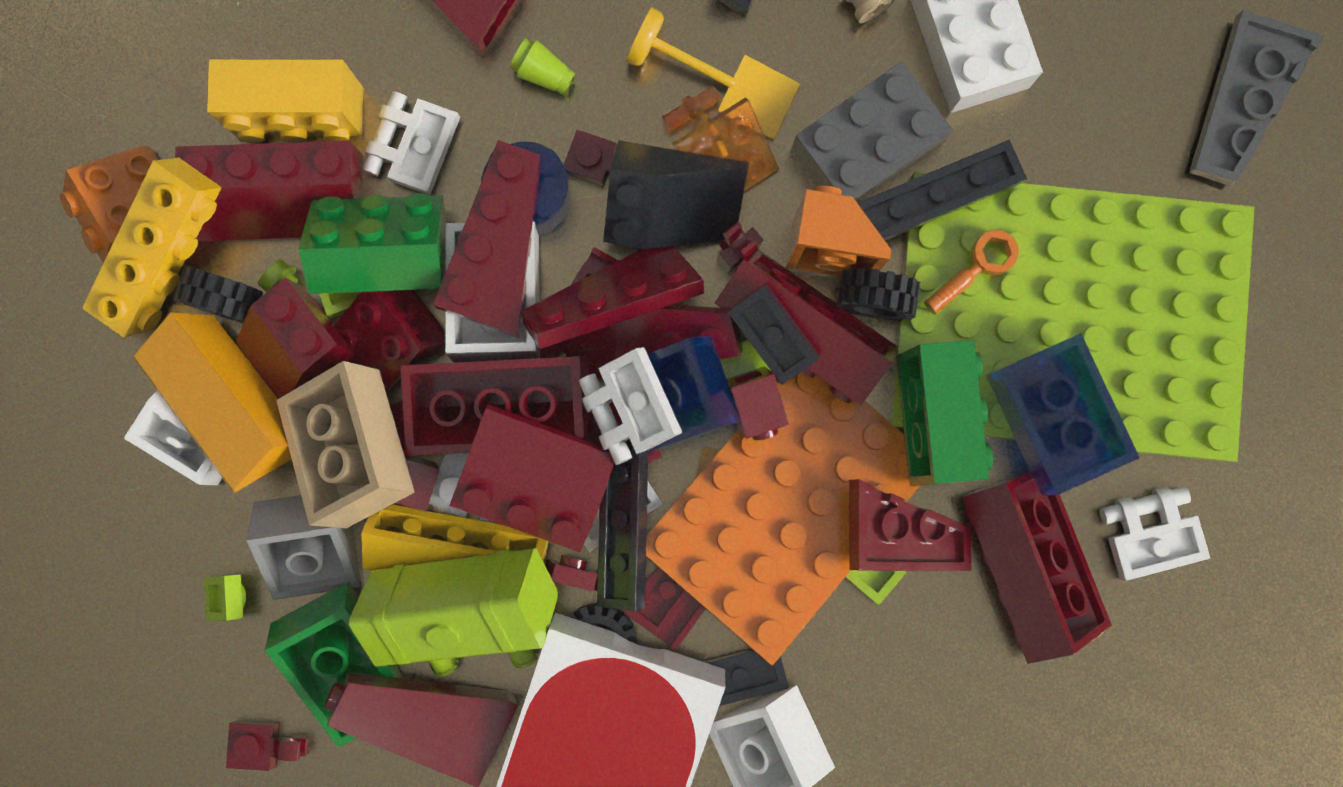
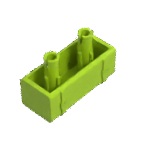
(456, 610)

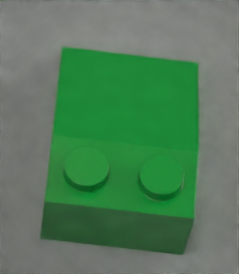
(319, 648)

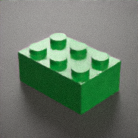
(374, 244)
(943, 413)

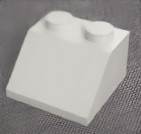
(771, 743)

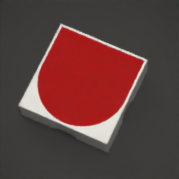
(611, 713)

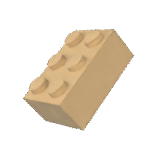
(344, 446)

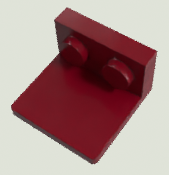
(390, 332)

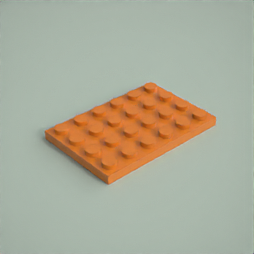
(769, 518)

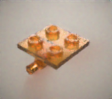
(728, 135)

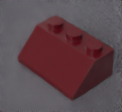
(533, 478)

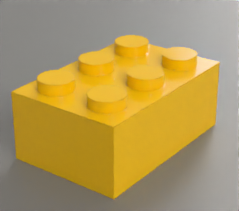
(286, 99)

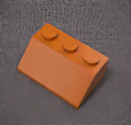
(833, 235)

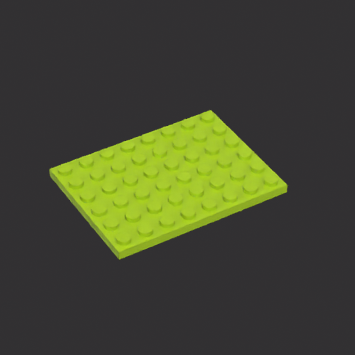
(1138, 275)

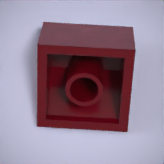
(290, 338)

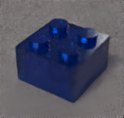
(694, 387)

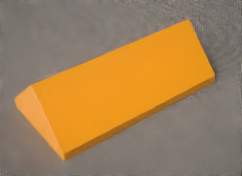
(216, 396)

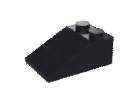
(671, 196)

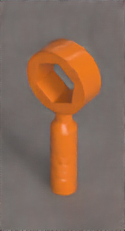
(965, 278)

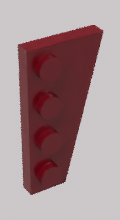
(655, 332)

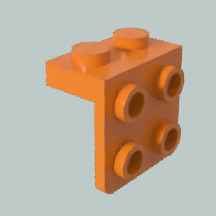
(103, 193)

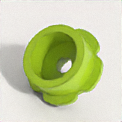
(276, 273)

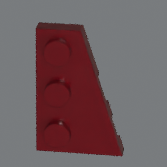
(901, 536)

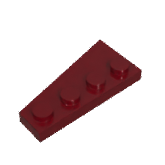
(492, 253)
(614, 294)

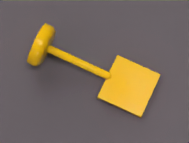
(764, 87)

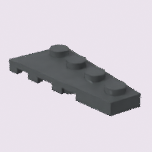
(1250, 89)

